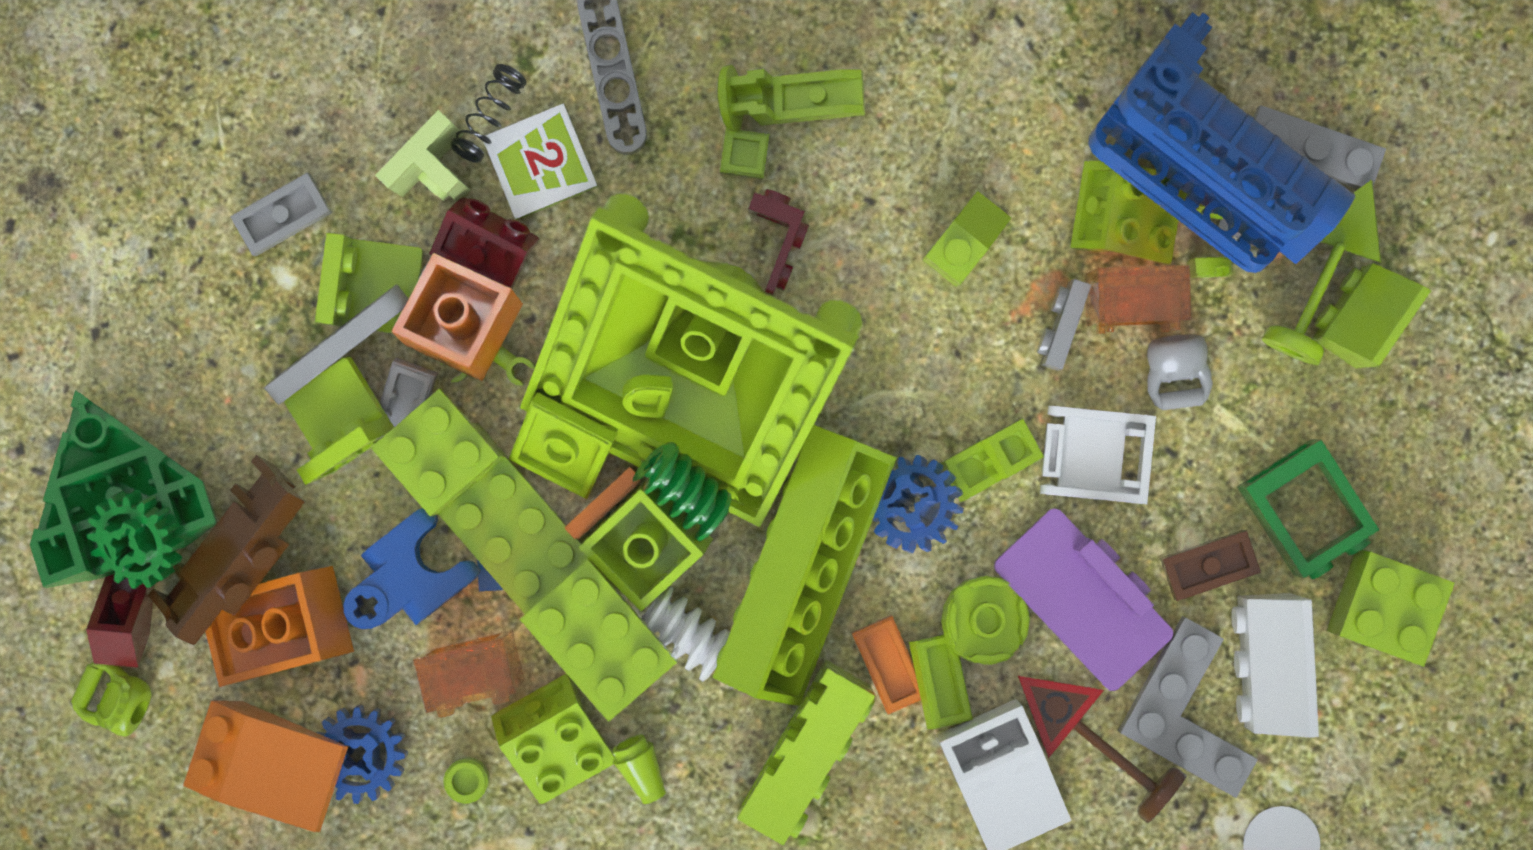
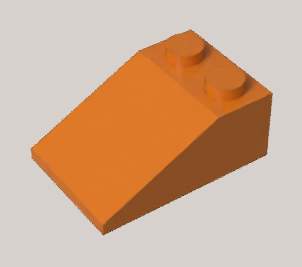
(281, 628)
(265, 765)

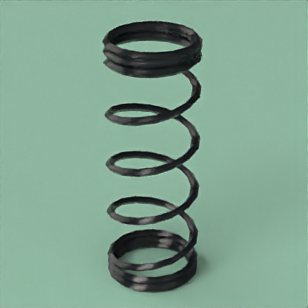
(476, 154)

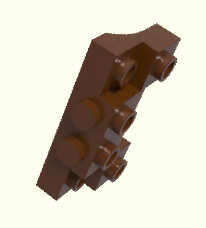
(232, 555)

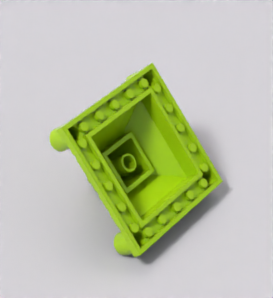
(739, 361)

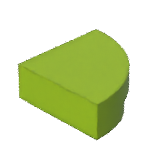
(1210, 267)

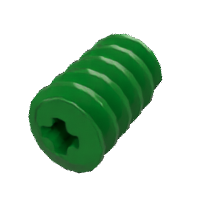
(686, 488)

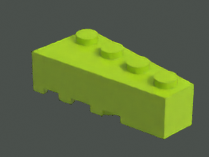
(806, 752)

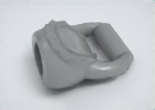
(1175, 360)

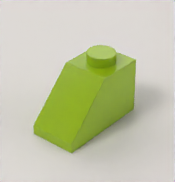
(967, 239)

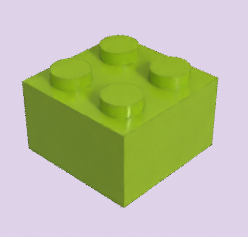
(643, 547)
(1390, 607)

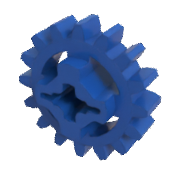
(900, 495)
(371, 765)

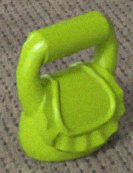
(121, 704)

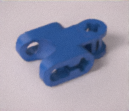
(402, 577)

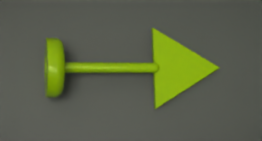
(1355, 234)

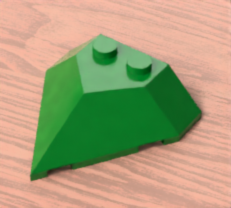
(92, 464)

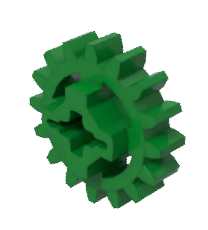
(135, 539)

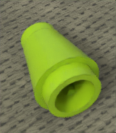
(639, 766)

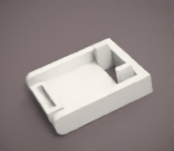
(1090, 451)

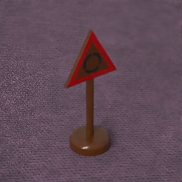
(1058, 710)

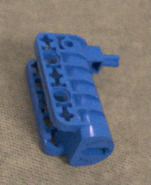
(1216, 159)

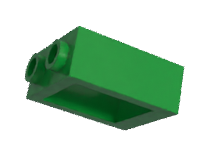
(1281, 472)

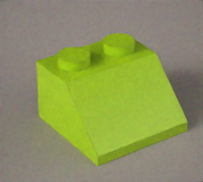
(1369, 315)

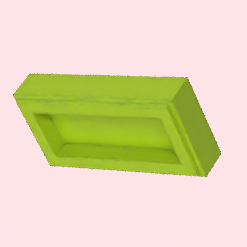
(940, 682)

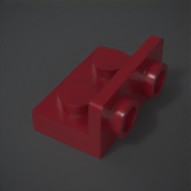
(484, 241)

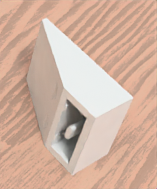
(1004, 776)

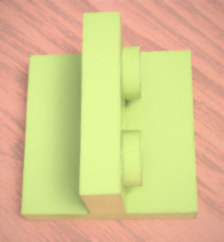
(421, 162)

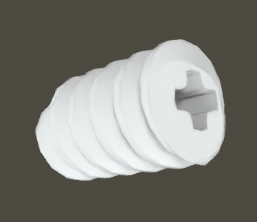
(686, 632)

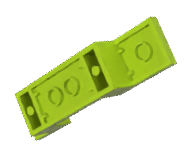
(524, 546)

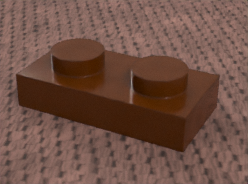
(1210, 565)

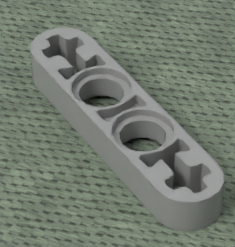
(608, 70)
(337, 344)

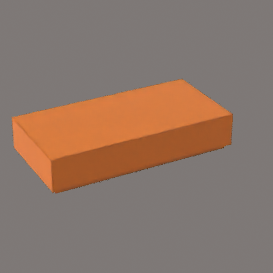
(602, 504)
(888, 663)

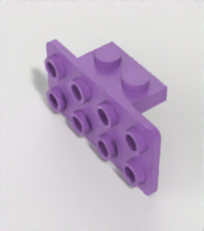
(1085, 598)

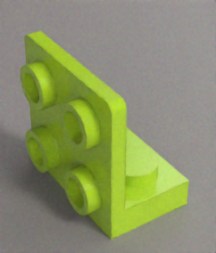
(1120, 217)
(359, 273)
(337, 419)
(551, 740)

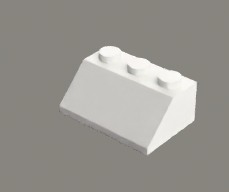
(1276, 665)

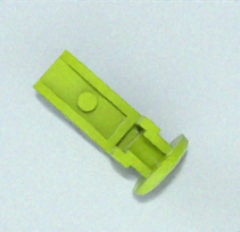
(788, 96)

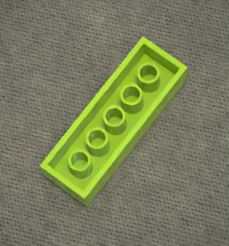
(804, 567)

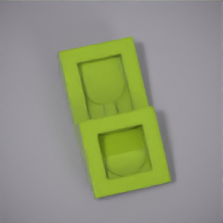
(993, 459)

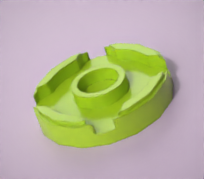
(985, 620)

